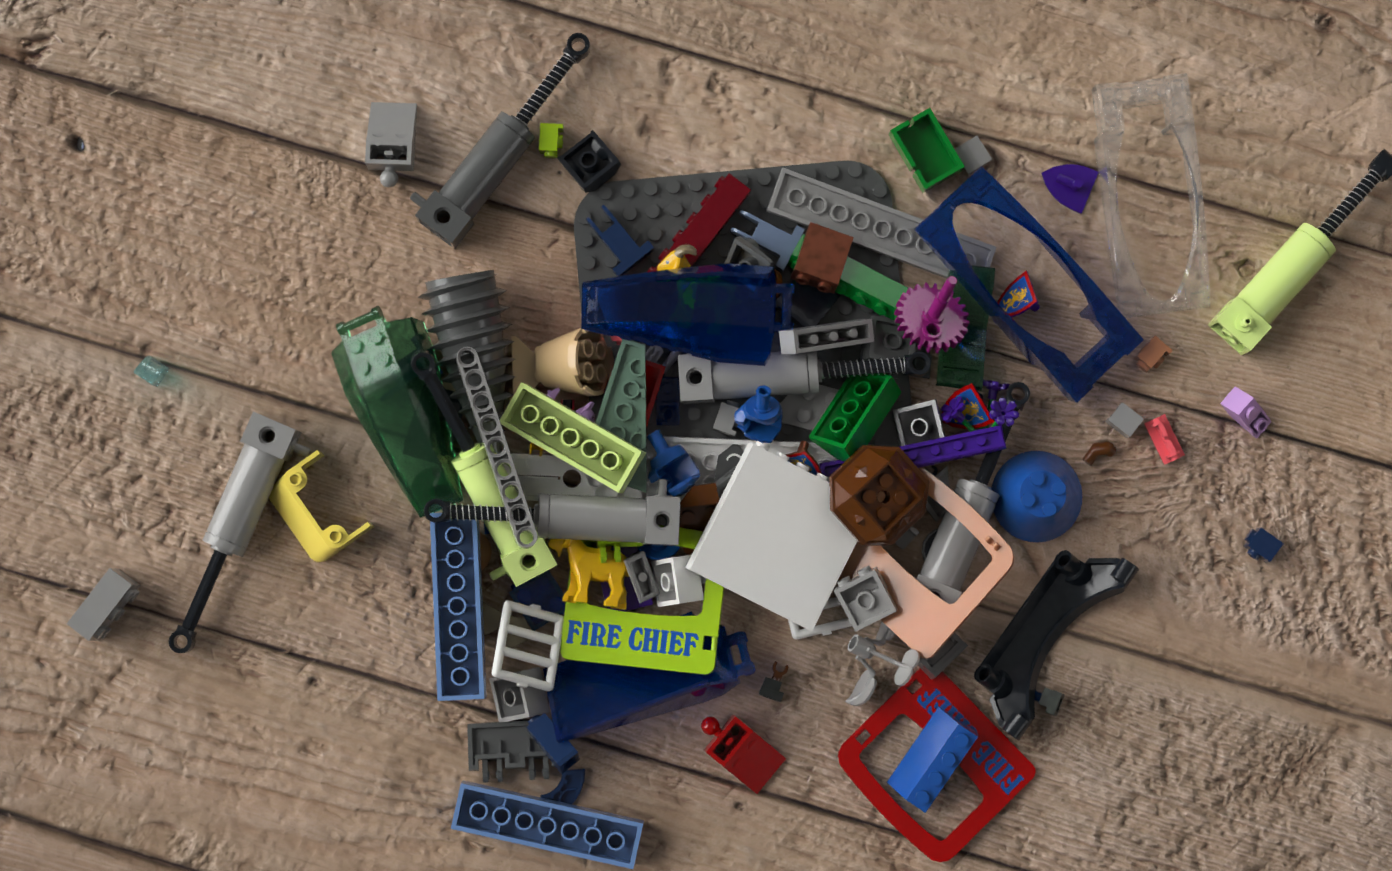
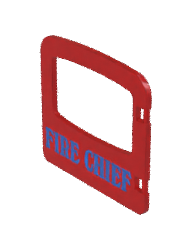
(990, 763)

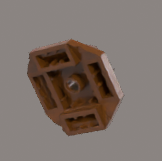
(856, 489)

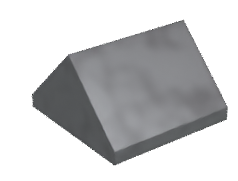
(919, 422)

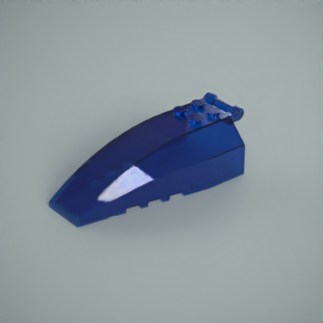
(699, 310)

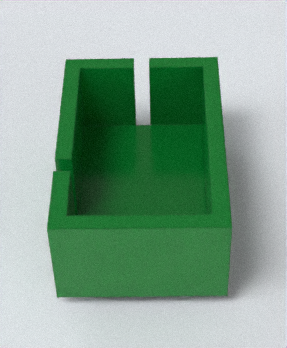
(926, 150)

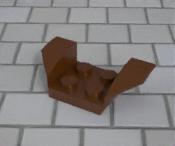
(698, 508)

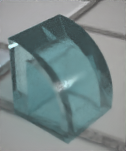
(151, 370)

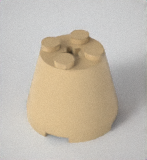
(575, 363)

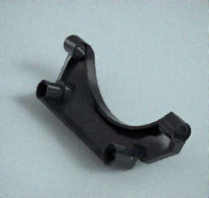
(1055, 602)

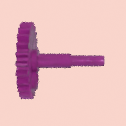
(933, 312)

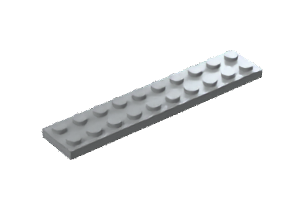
(867, 221)

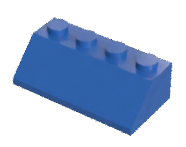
(932, 759)

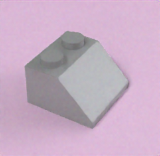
(518, 702)

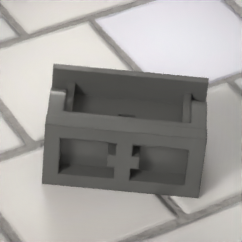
(948, 652)

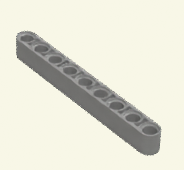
(496, 435)

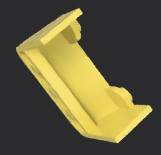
(317, 542)

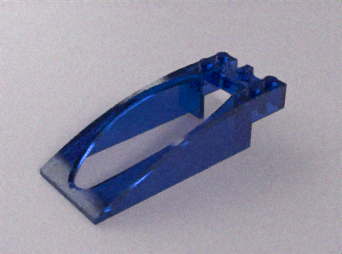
(1070, 378)

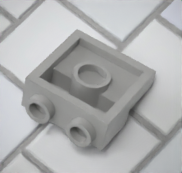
(865, 597)

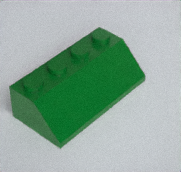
(855, 414)

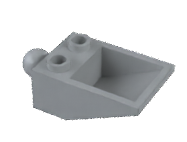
(391, 135)

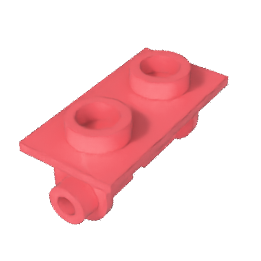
(1164, 439)

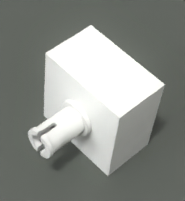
(676, 582)

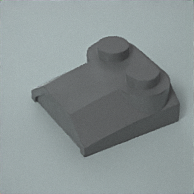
(747, 252)

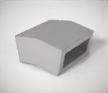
(973, 154)

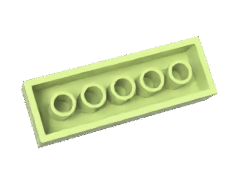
(572, 437)

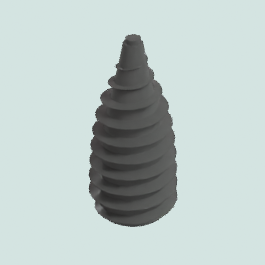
(469, 315)

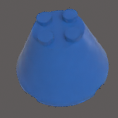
(1037, 496)

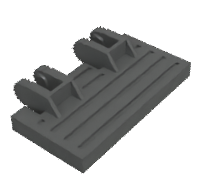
(507, 742)

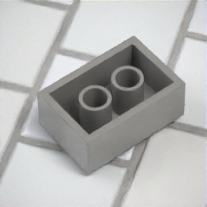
(104, 605)

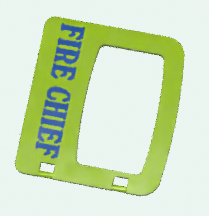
(645, 639)

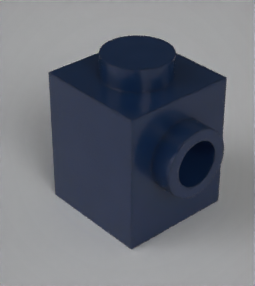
(1262, 545)

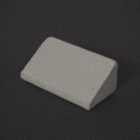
(641, 576)

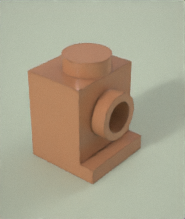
(1151, 354)

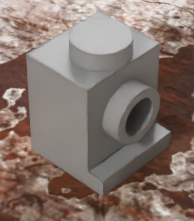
(725, 418)

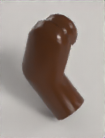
(1097, 449)

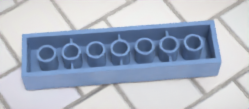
(458, 609)
(547, 824)

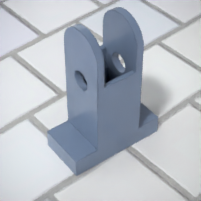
(772, 239)

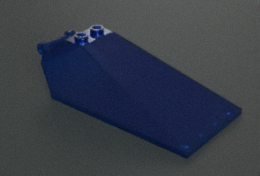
(606, 696)

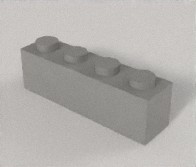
(826, 336)

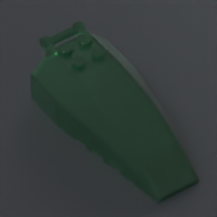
(398, 405)

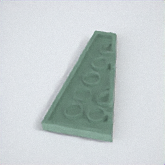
(625, 404)

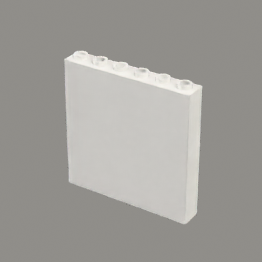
(775, 537)

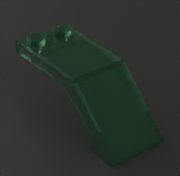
(967, 359)

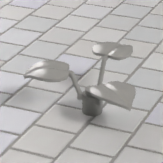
(864, 649)

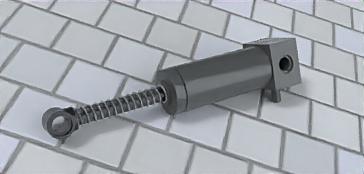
(490, 159)

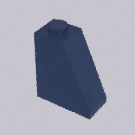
(561, 754)

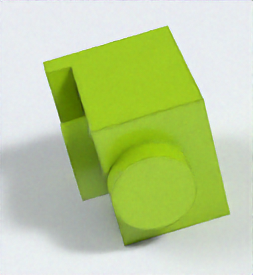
(550, 139)

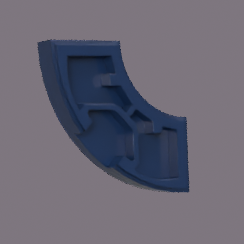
(568, 787)

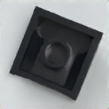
(590, 162)

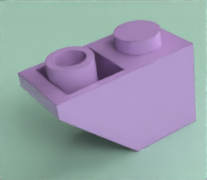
(1246, 412)

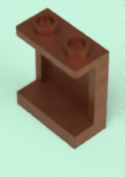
(822, 258)

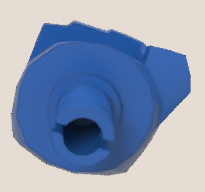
(760, 416)
(673, 465)

